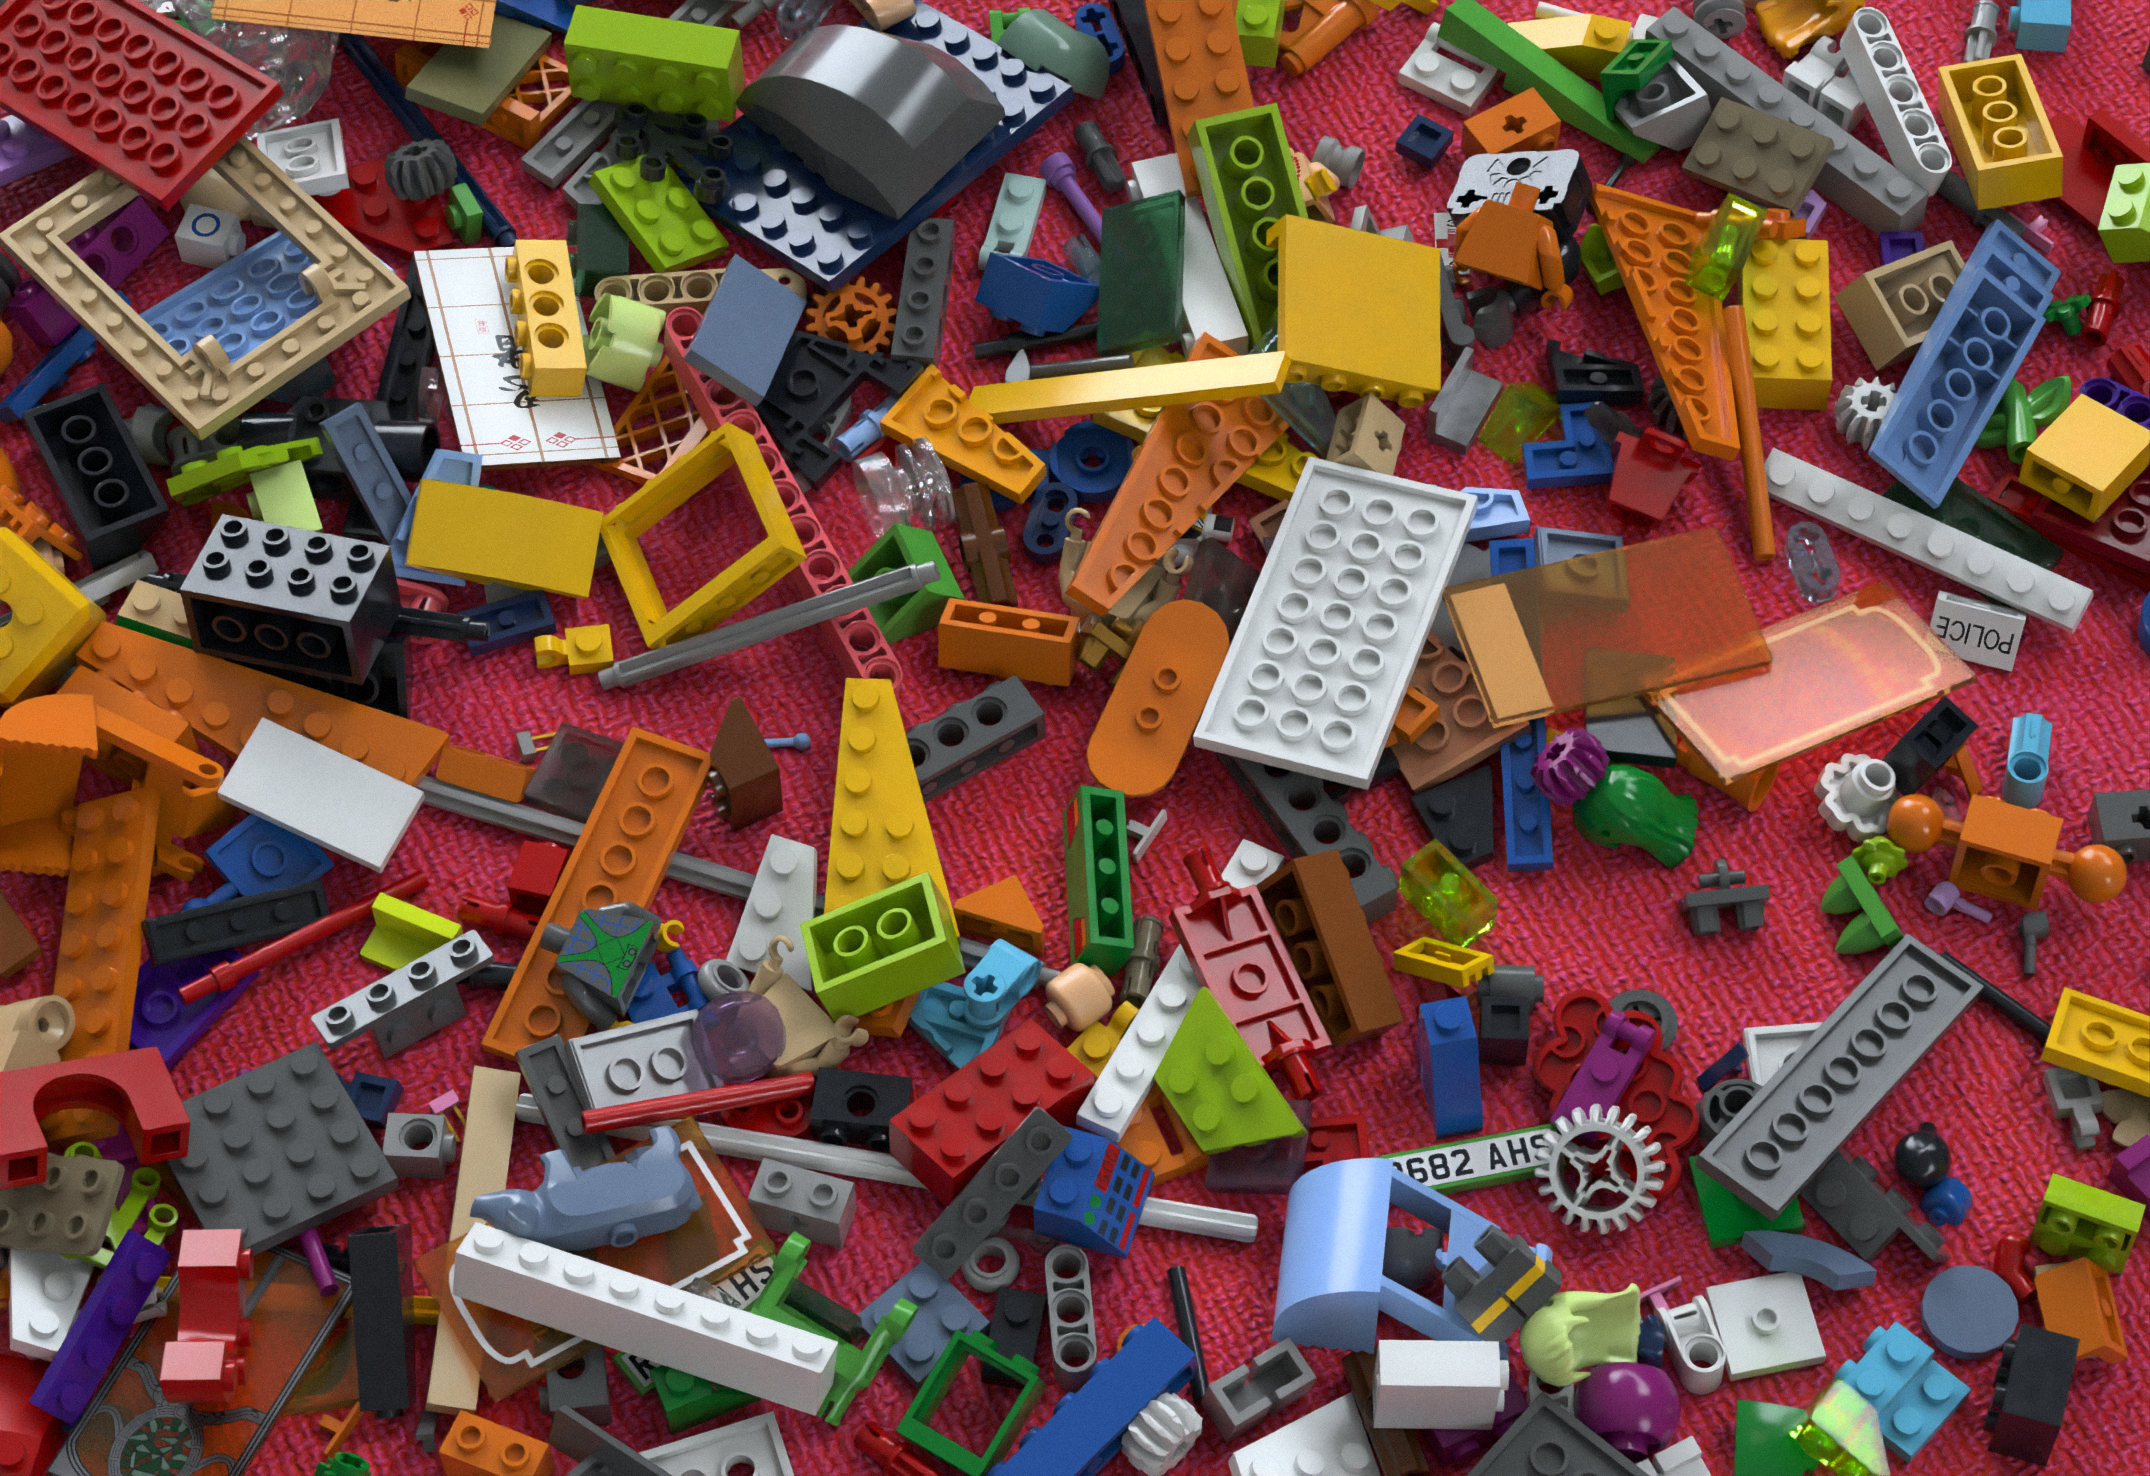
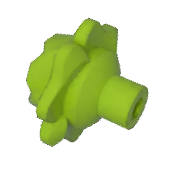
(1880, 858)

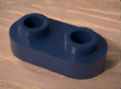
(1046, 525)

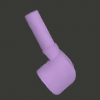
(1946, 896)

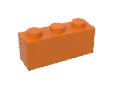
(1008, 642)

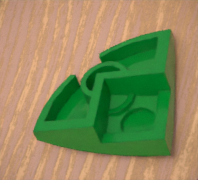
(1765, 1443)

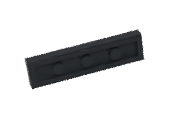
(233, 923)

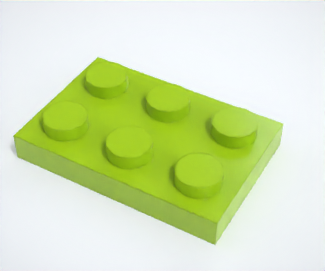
(659, 216)

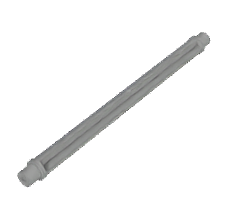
(769, 625)

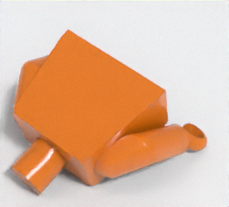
(1513, 246)

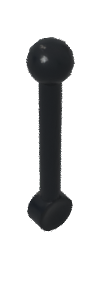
(1626, 161)

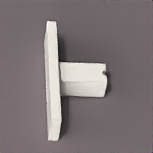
(1145, 833)

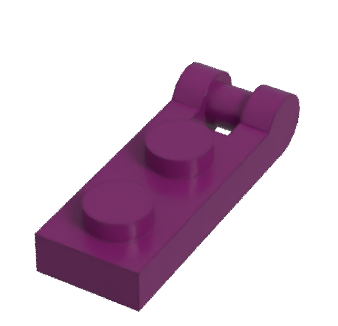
(1606, 1071)

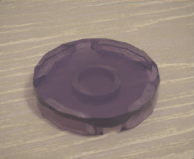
(738, 1036)

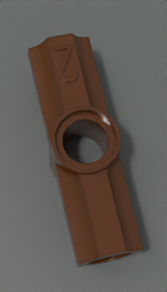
(984, 545)
(1394, 1447)

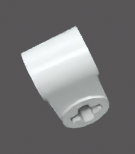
(1689, 1337)

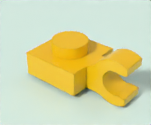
(585, 649)
(1099, 1042)

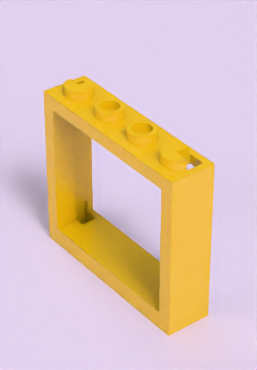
(733, 586)

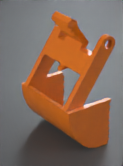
(40, 775)

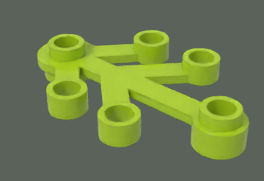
(130, 1210)

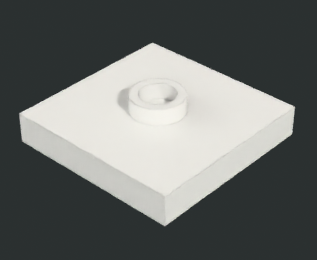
(1765, 1325)

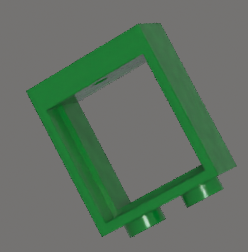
(915, 1421)

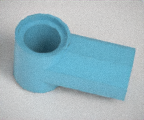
(2027, 760)

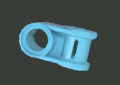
(998, 984)

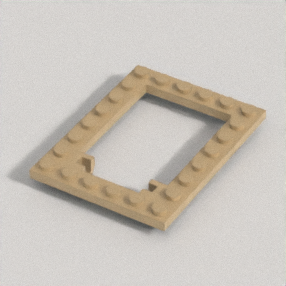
(346, 278)

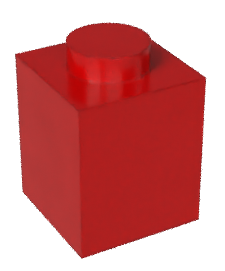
(536, 875)

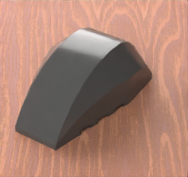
(872, 112)

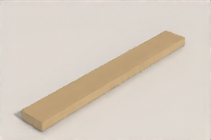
(481, 1171)

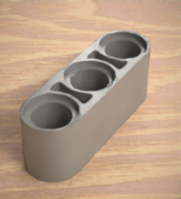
(1067, 1297)

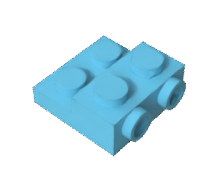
(1905, 1387)

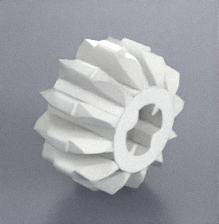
(1862, 410)
(1161, 1434)

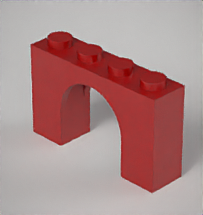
(124, 1085)

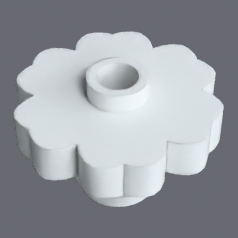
(1857, 795)

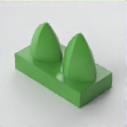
(1873, 925)

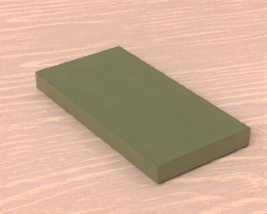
(476, 79)

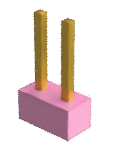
(445, 1104)

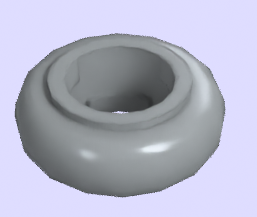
(720, 977)
(992, 1281)

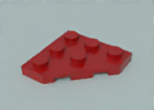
(380, 218)

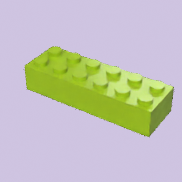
(1246, 190)

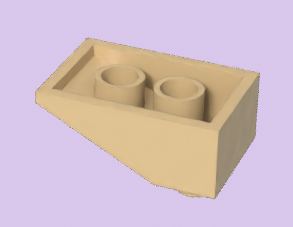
(1899, 302)

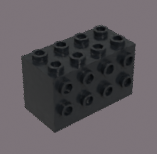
(291, 599)

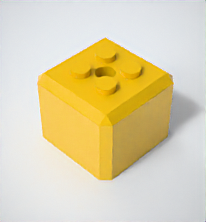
(46, 624)

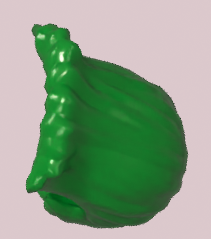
(1639, 812)

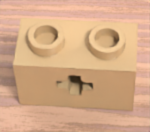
(1367, 436)

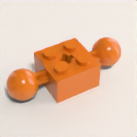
(2006, 850)

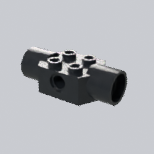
(407, 442)

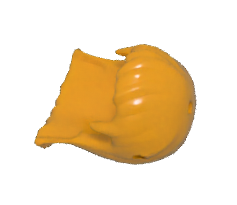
(1799, 22)

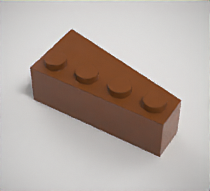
(1331, 946)

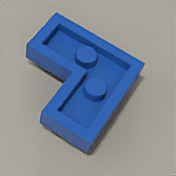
(1575, 460)

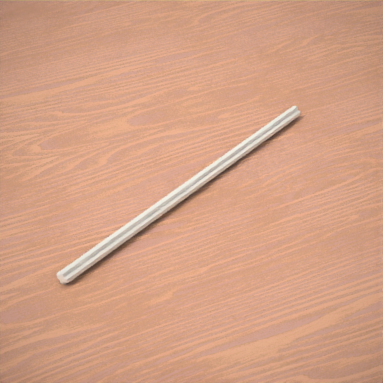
(886, 1168)

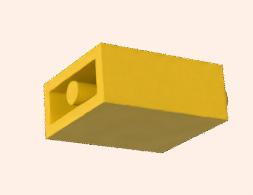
(2086, 457)

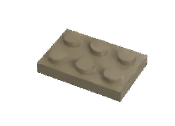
(1758, 156)

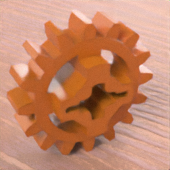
(871, 319)

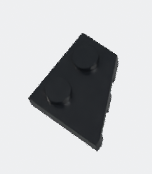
(1593, 378)

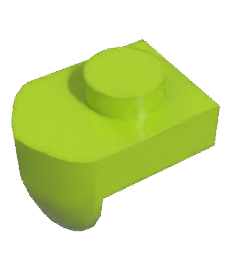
(1599, 262)

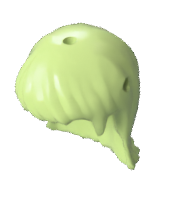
(1581, 1332)

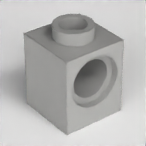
(407, 1130)

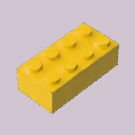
(2000, 132)
(1788, 322)

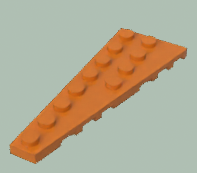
(1681, 324)

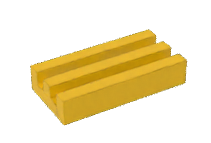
(1443, 962)

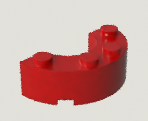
(213, 1325)

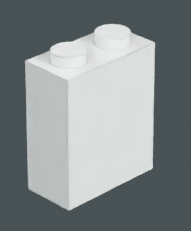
(1438, 1384)

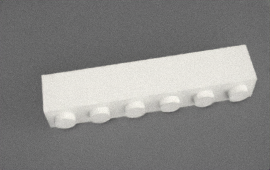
(1207, 295)

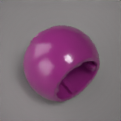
(1629, 1407)

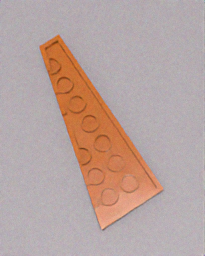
(1173, 481)
(230, 700)

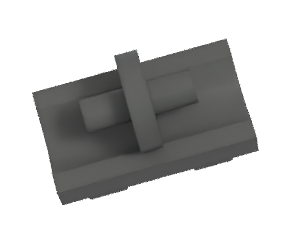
(1704, 905)

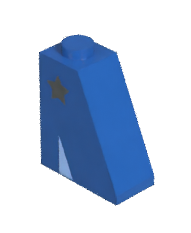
(1449, 1067)

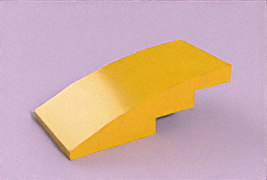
(503, 538)

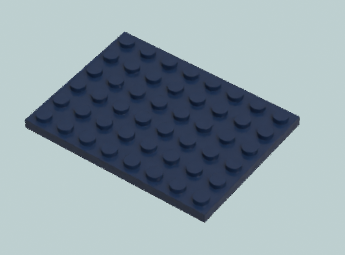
(833, 237)

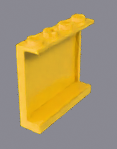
(1358, 310)

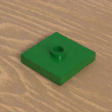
(1728, 1216)

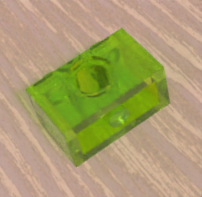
(1448, 894)

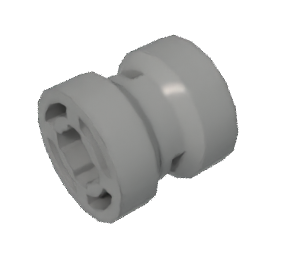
(1342, 162)

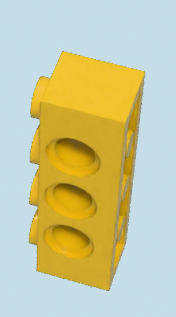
(547, 318)

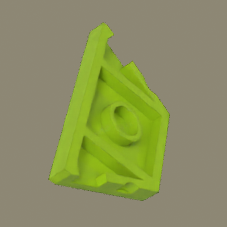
(232, 469)
(1221, 1083)

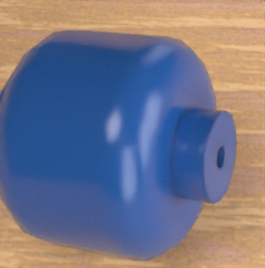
(1947, 1202)

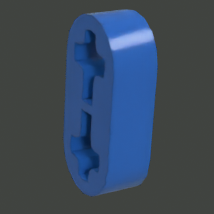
(1108, 34)

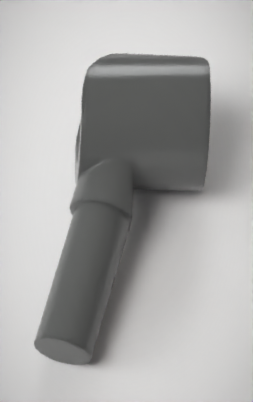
(2033, 926)

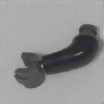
(1493, 306)

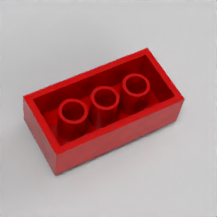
(976, 1109)

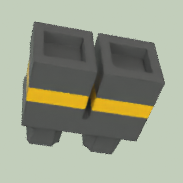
(1505, 1288)

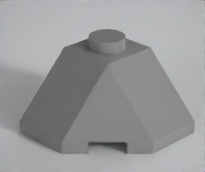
(1667, 109)

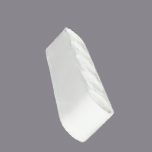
(1895, 99)

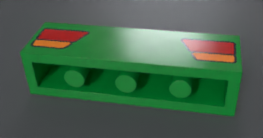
(1098, 879)

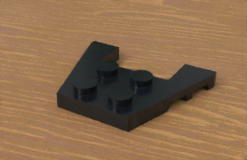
(810, 387)

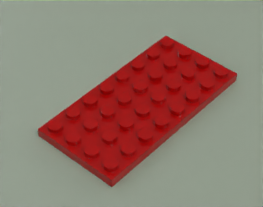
(127, 90)

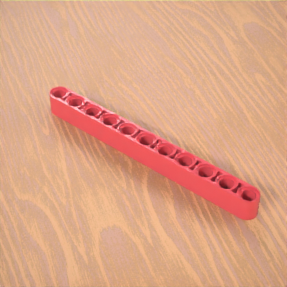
(841, 631)

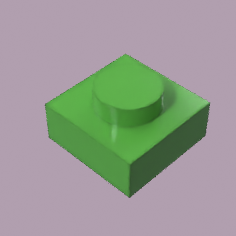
(464, 213)

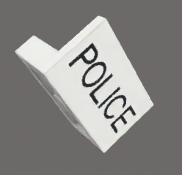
(1978, 629)

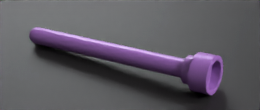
(1060, 174)

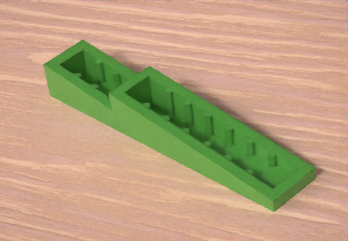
(1528, 66)

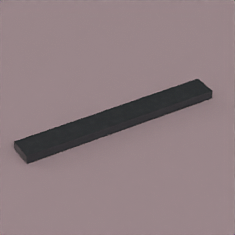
(399, 385)

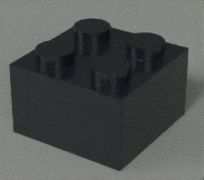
(2030, 1394)

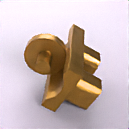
(1101, 643)

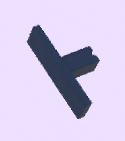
(1727, 1065)

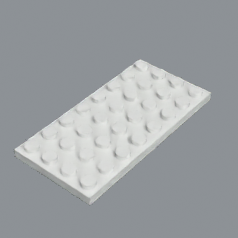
(1336, 623)

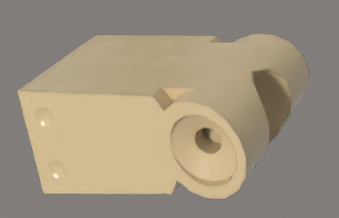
(34, 1031)

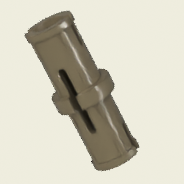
(1142, 961)

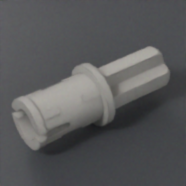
(1981, 34)

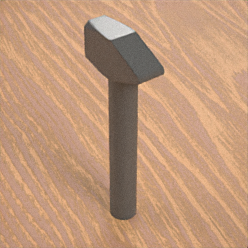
(1021, 369)

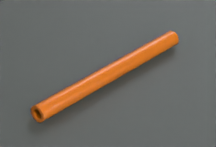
(1749, 433)

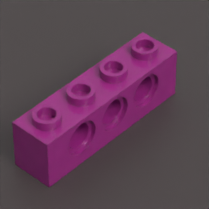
(137, 236)

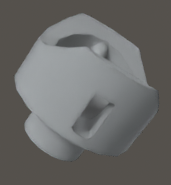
(150, 432)

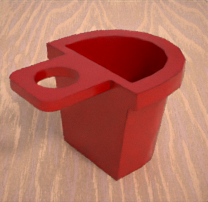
(1647, 477)

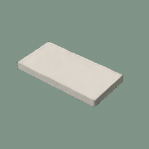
(321, 795)

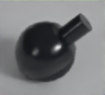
(1922, 1157)

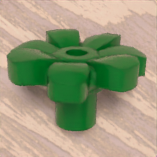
(2067, 312)

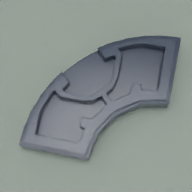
(1808, 1257)

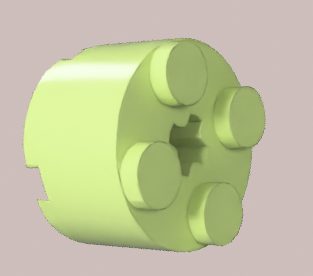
(623, 341)

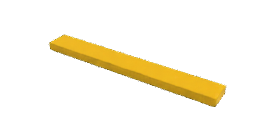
(1133, 388)

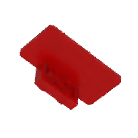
(2091, 159)

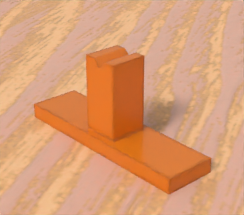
(1963, 767)
(339, 1429)

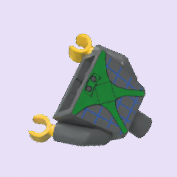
(607, 957)

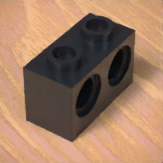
(1928, 745)

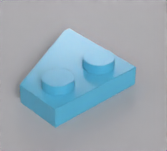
(941, 1022)

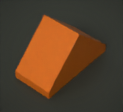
(1002, 913)

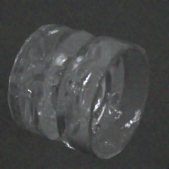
(912, 488)

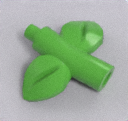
(2020, 415)

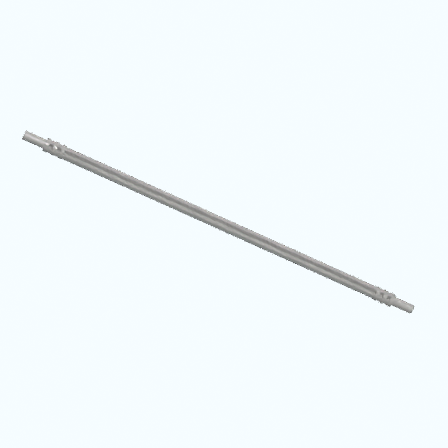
(682, 867)

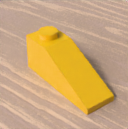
(1579, 41)

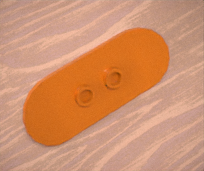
(1158, 699)

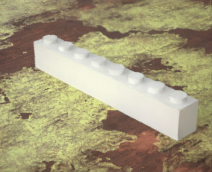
(645, 1318)

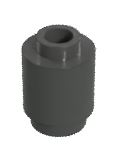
(1513, 982)

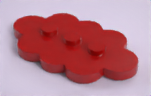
(1651, 1095)

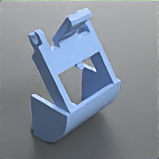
(1336, 1256)

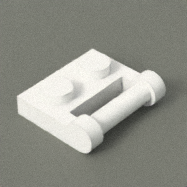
(1444, 78)

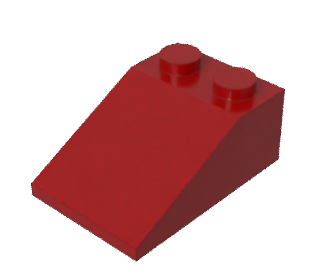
(26, 1432)

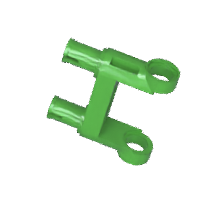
(853, 1367)

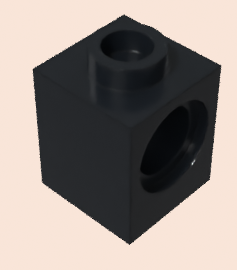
(1503, 1030)

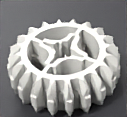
(1618, 1179)

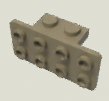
(64, 1212)

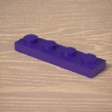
(100, 1327)

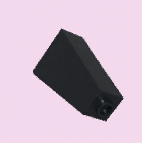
(383, 1317)

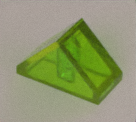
(1519, 418)

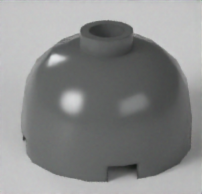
(1411, 1257)

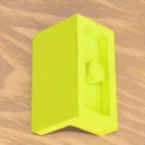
(404, 933)

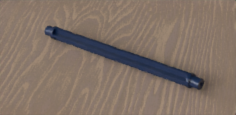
(421, 128)

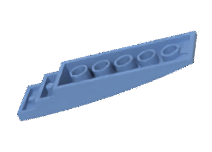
(1965, 363)

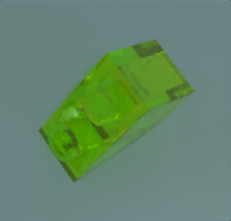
(1843, 1432)

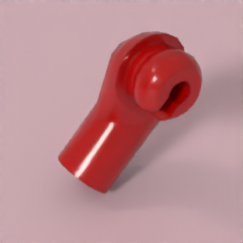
(2009, 1264)

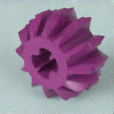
(1570, 766)

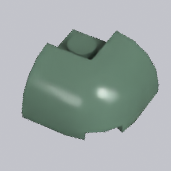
(1058, 49)

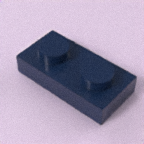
(512, 621)

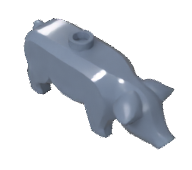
(601, 1204)

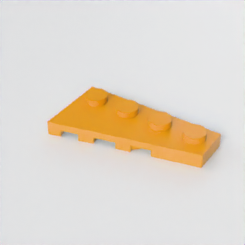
(963, 436)

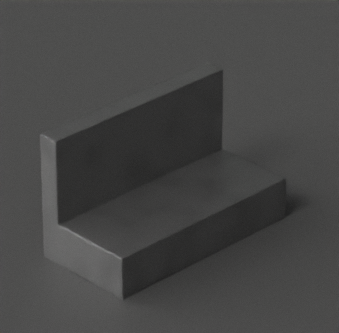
(1462, 406)

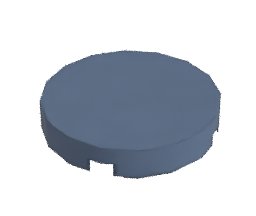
(1969, 1312)

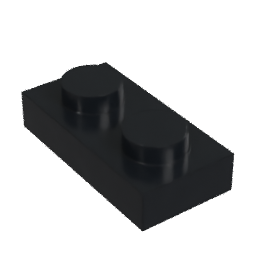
(1016, 1329)

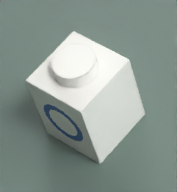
(209, 236)

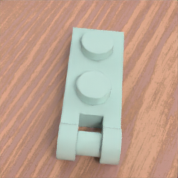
(1014, 217)

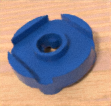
(1072, 452)

